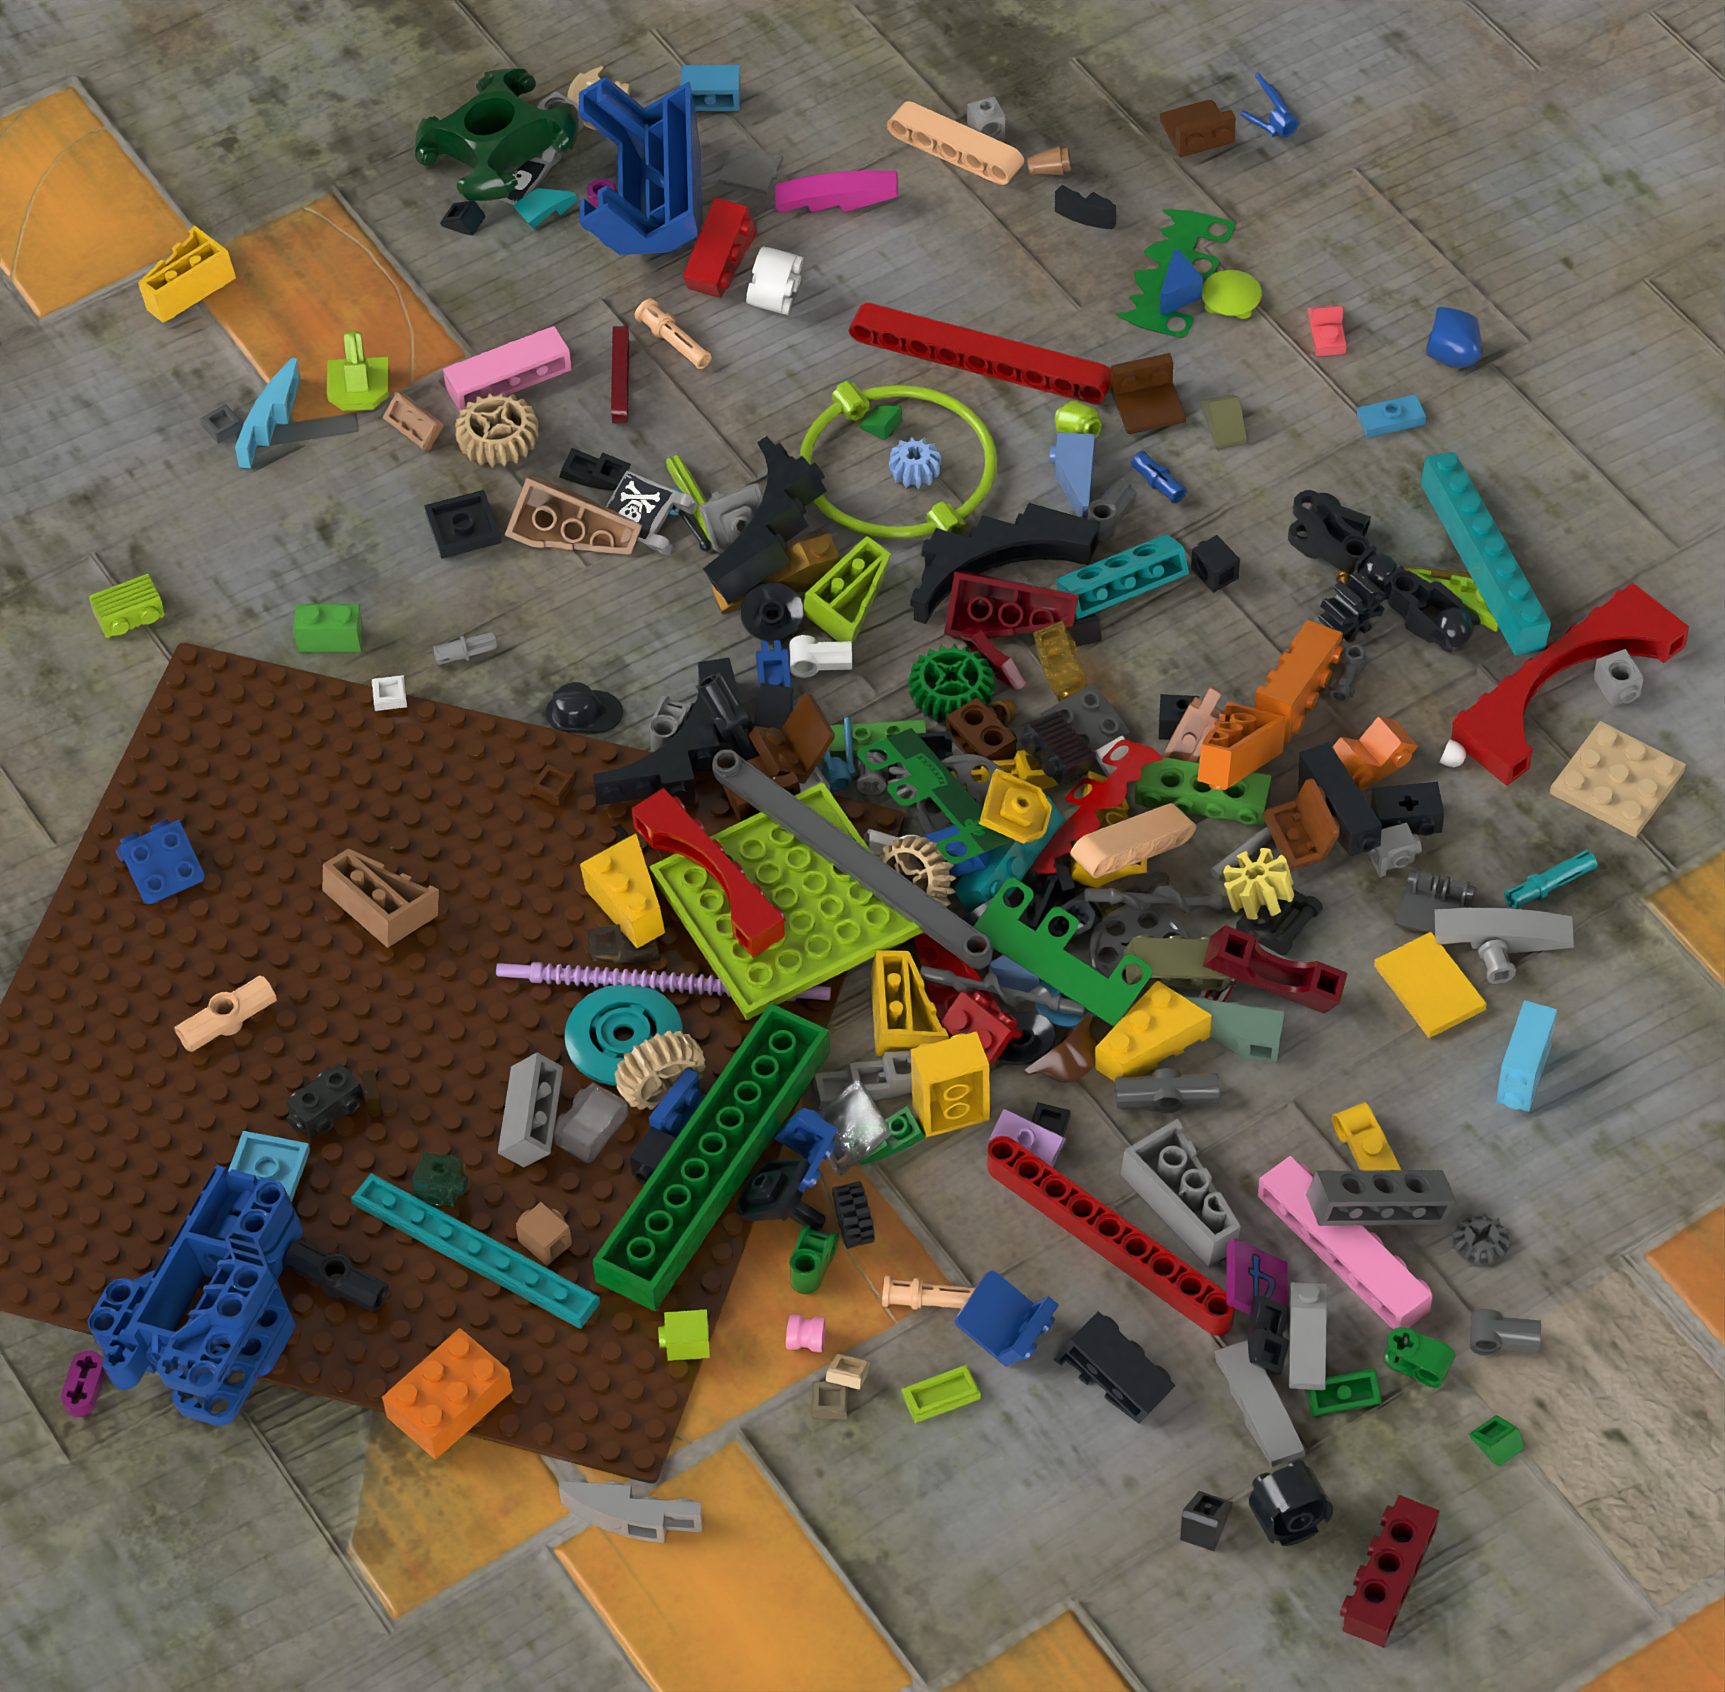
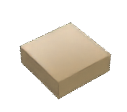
(847, 1371)

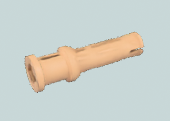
(664, 326)
(917, 1293)

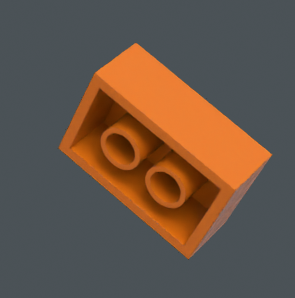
(447, 1393)

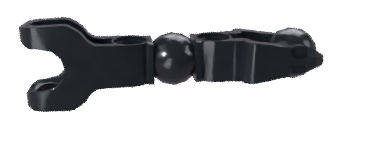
(1351, 553)

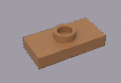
(413, 421)

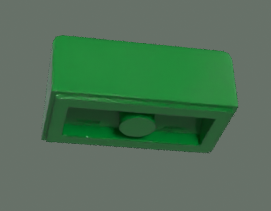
(1345, 1392)

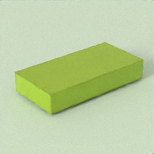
(941, 1393)

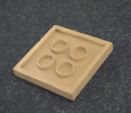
(1617, 779)

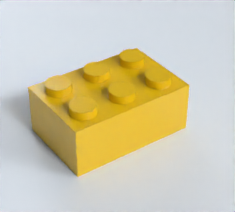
(950, 1084)

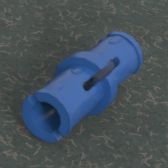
(1158, 477)

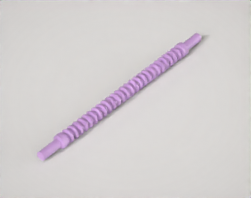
(538, 972)

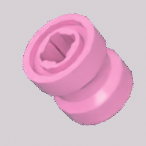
(806, 1333)

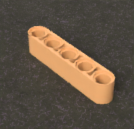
(955, 143)
(1133, 840)

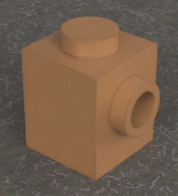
(543, 1233)

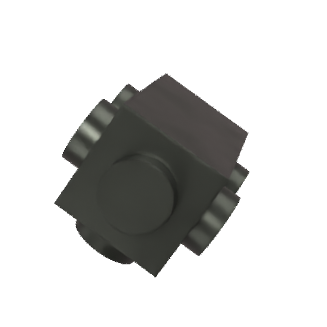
(324, 1101)

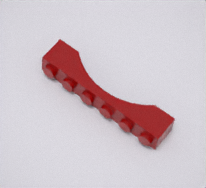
(669, 828)

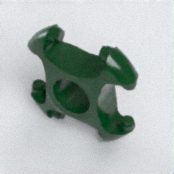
(520, 136)

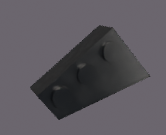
(1117, 1367)

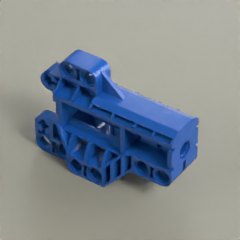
(235, 1237)

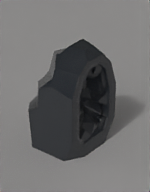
(1084, 911)

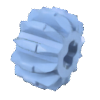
(915, 463)

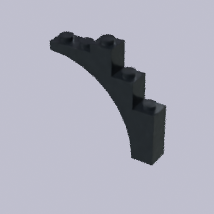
(779, 518)
(1036, 535)
(675, 761)

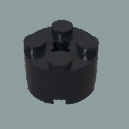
(1290, 1503)

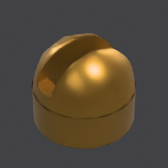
(1004, 707)

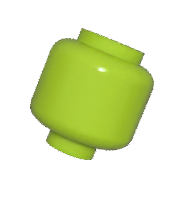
(1077, 418)

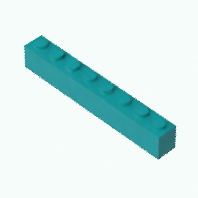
(1485, 554)

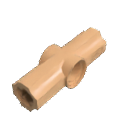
(239, 1006)

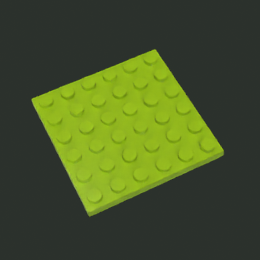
(827, 914)

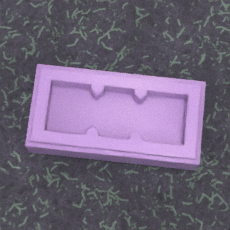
(1030, 1135)

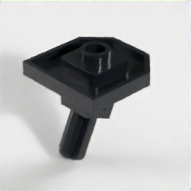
(774, 1194)

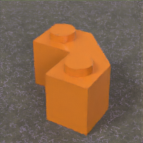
(1377, 753)

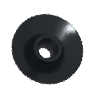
(771, 599)
(1034, 1043)

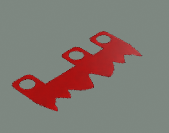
(1102, 796)

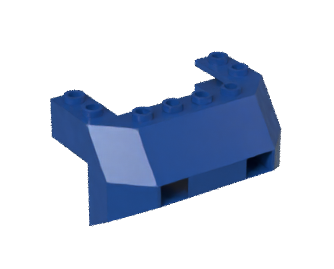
(657, 170)

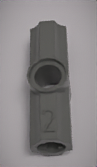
(1167, 1090)

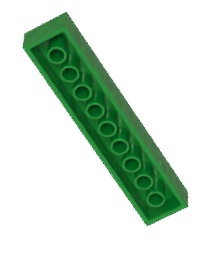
(711, 1157)

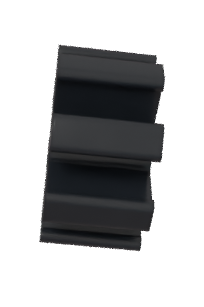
(1353, 606)

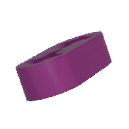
(90, 1385)

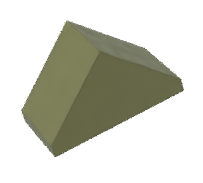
(1224, 420)

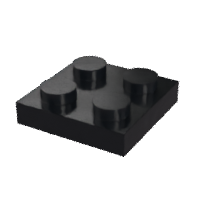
(462, 524)

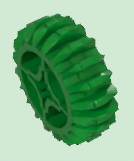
(950, 674)

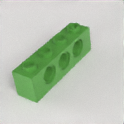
(1177, 783)

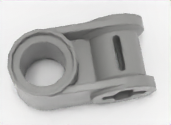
(667, 720)

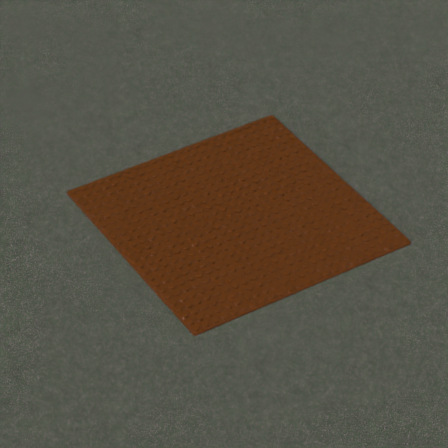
(123, 1125)

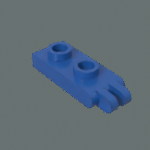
(773, 666)

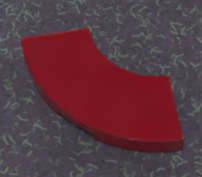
(1007, 670)

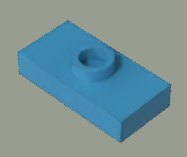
(1391, 416)

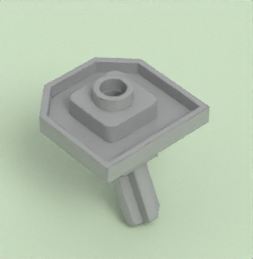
(729, 515)

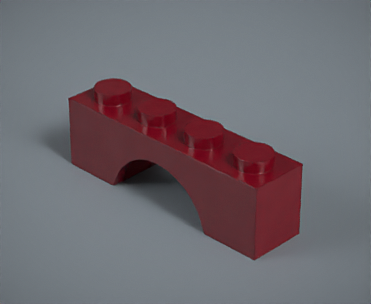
(1304, 983)

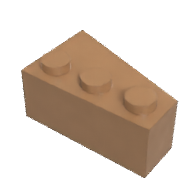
(377, 898)

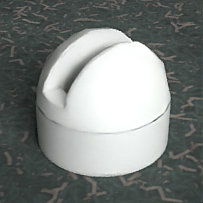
(1453, 754)

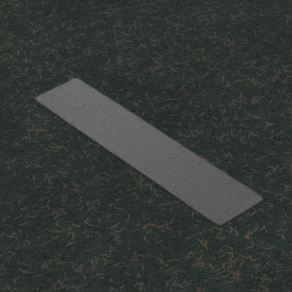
(312, 429)

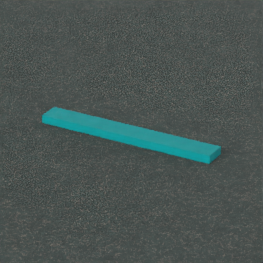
(476, 1251)

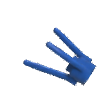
(1281, 118)

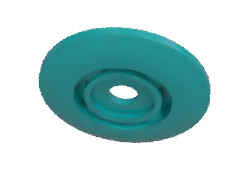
(604, 1013)

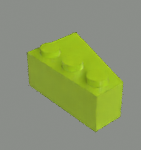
(848, 590)

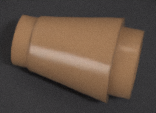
(1050, 162)

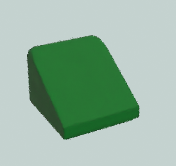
(882, 420)
(1498, 1440)

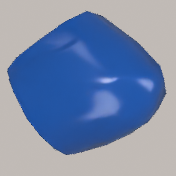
(1455, 338)

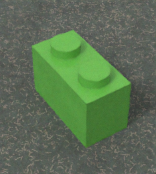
(328, 628)

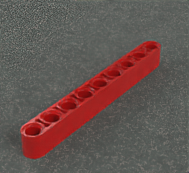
(981, 353)
(1115, 1248)

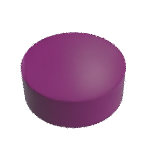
(593, 187)

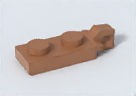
(1194, 727)

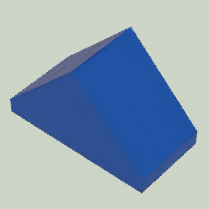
(1181, 284)

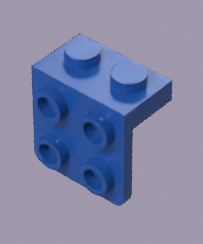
(160, 861)
(809, 1137)
(1005, 1319)

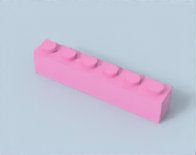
(1348, 1250)

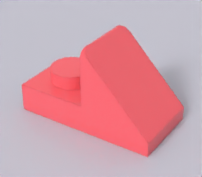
(1327, 330)

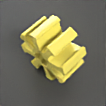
(1258, 883)

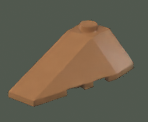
(566, 520)

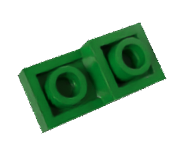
(904, 1134)

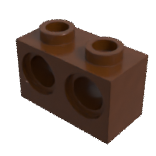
(980, 733)

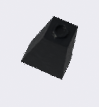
(1358, 823)

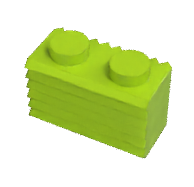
(127, 606)

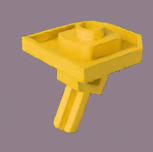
(1015, 808)

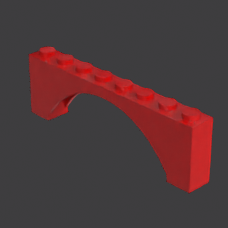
(1494, 725)

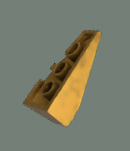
(809, 559)

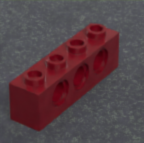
(1375, 1620)

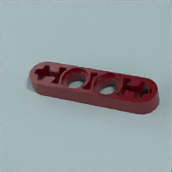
(620, 374)

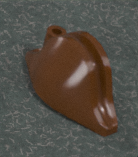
(1070, 1057)

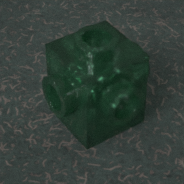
(439, 1179)

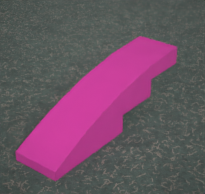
(845, 189)

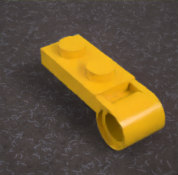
(1364, 1138)

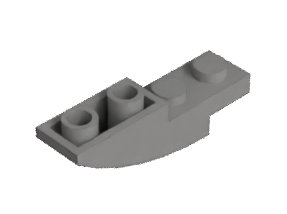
(616, 1511)

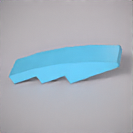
(271, 407)

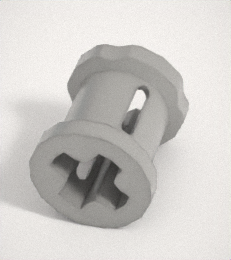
(871, 781)
(1497, 961)

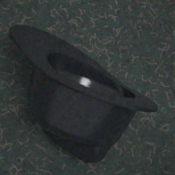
(582, 709)

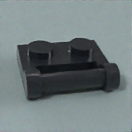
(1266, 925)

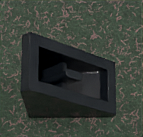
(1204, 1520)

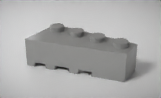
(1181, 1192)

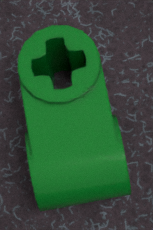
(811, 1253)
(1420, 1358)

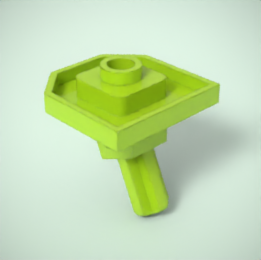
(357, 380)

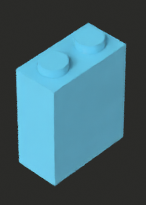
(1526, 1056)

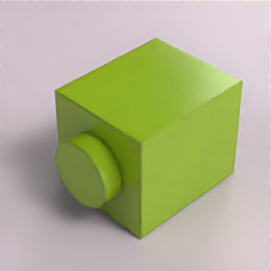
(685, 1335)

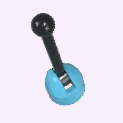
(705, 544)

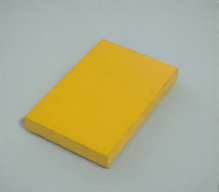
(1430, 985)

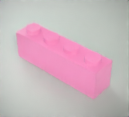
(508, 368)

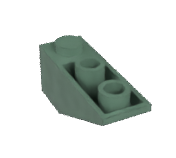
(1244, 1029)

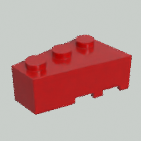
(720, 248)

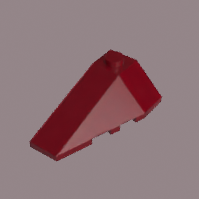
(1005, 606)

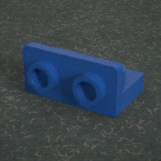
(678, 1104)

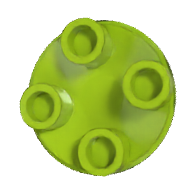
(1231, 293)

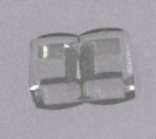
(590, 1122)

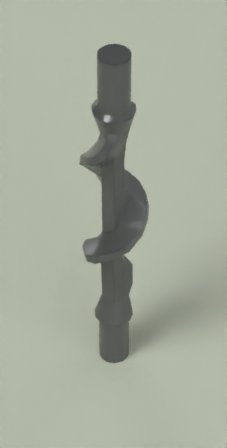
(1160, 895)
(1010, 996)

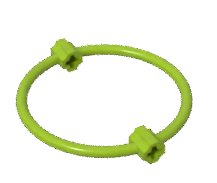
(854, 405)

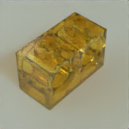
(1060, 660)

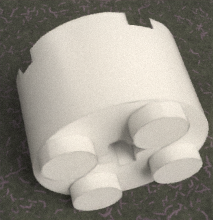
(774, 280)

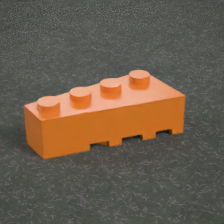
(1300, 675)
(1240, 745)

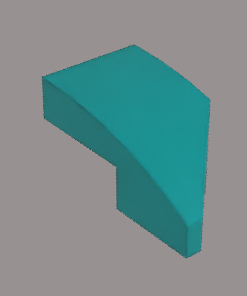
(542, 202)

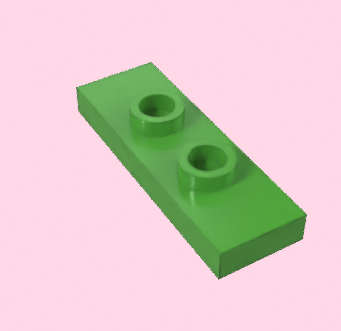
(869, 733)

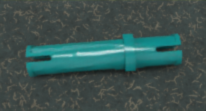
(1539, 885)

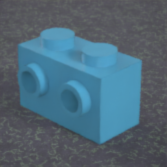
(713, 86)

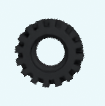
(853, 1214)

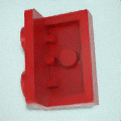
(974, 1013)

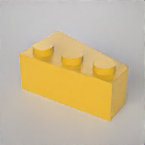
(187, 276)
(624, 890)
(900, 1005)
(1150, 1032)

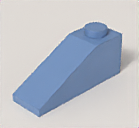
(1074, 468)

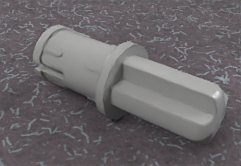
(464, 648)

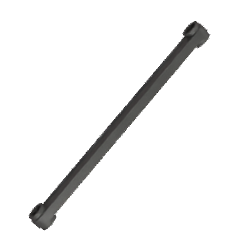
(852, 859)

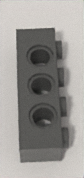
(1380, 1197)

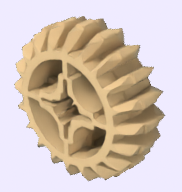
(494, 422)
(934, 879)
(656, 1066)

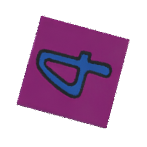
(1254, 1274)

